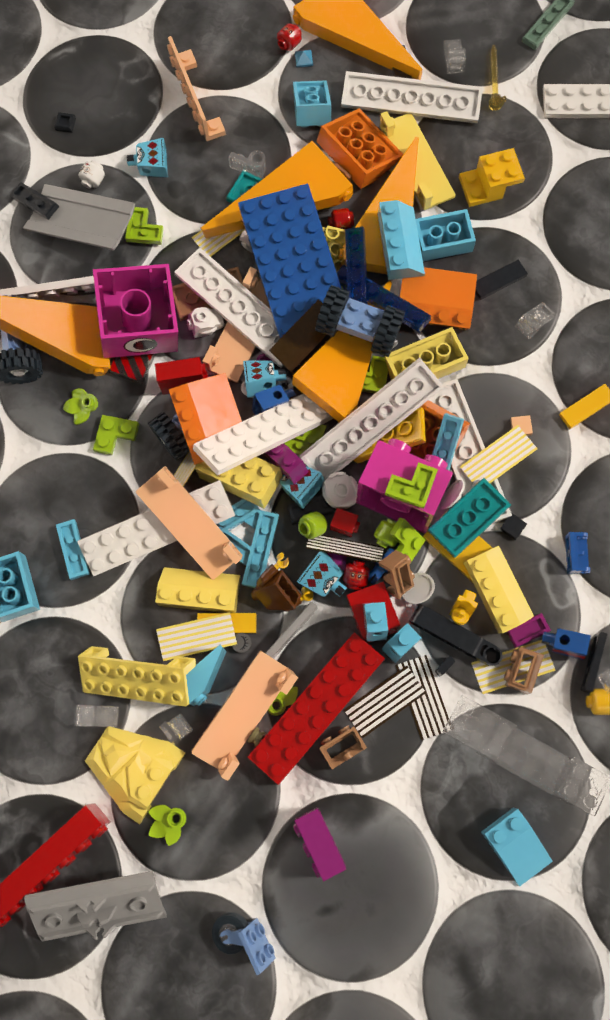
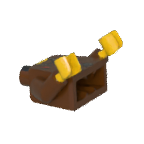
(277, 590)

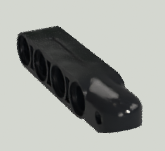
(455, 635)

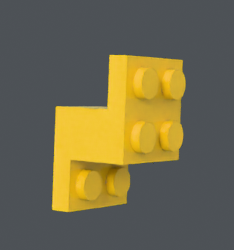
(491, 177)

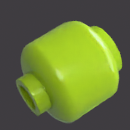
(312, 525)
(383, 534)

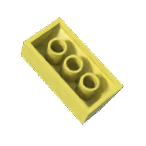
(439, 352)
(197, 590)
(498, 590)

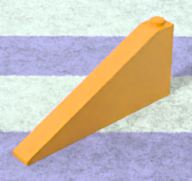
(356, 29)
(308, 166)
(399, 187)
(57, 329)
(337, 373)

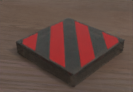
(132, 367)

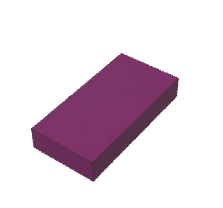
(528, 630)

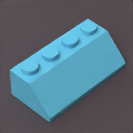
(400, 240)

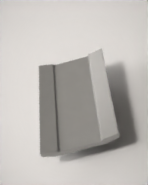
(83, 217)
(95, 906)

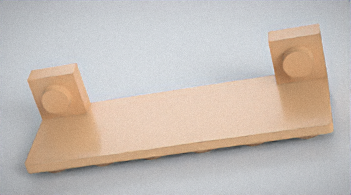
(182, 62)
(232, 345)
(189, 523)
(243, 713)

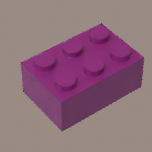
(319, 844)

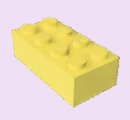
(251, 480)

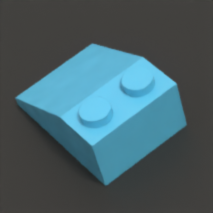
(312, 103)
(203, 676)
(517, 846)

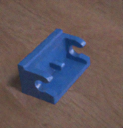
(577, 553)

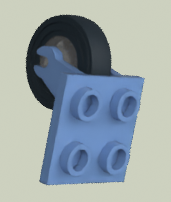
(233, 934)

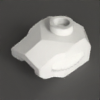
(204, 321)

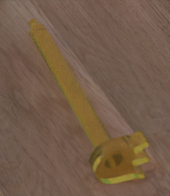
(495, 101)

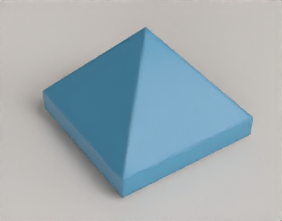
(303, 58)

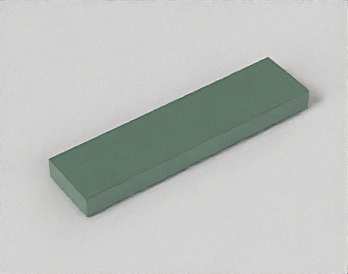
(547, 23)

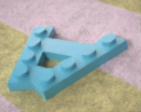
(257, 555)

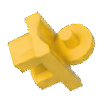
(463, 607)

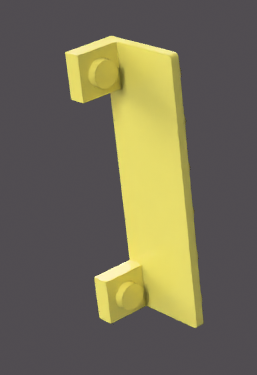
(430, 181)
(135, 679)

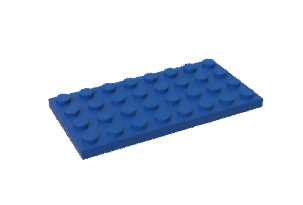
(289, 252)

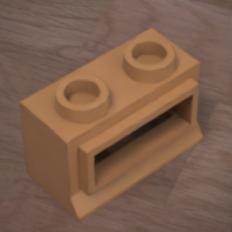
(400, 574)
(532, 674)
(348, 753)

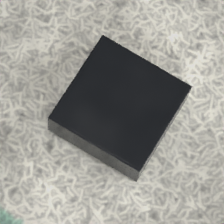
(65, 122)
(513, 526)
(445, 666)

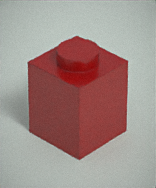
(345, 522)

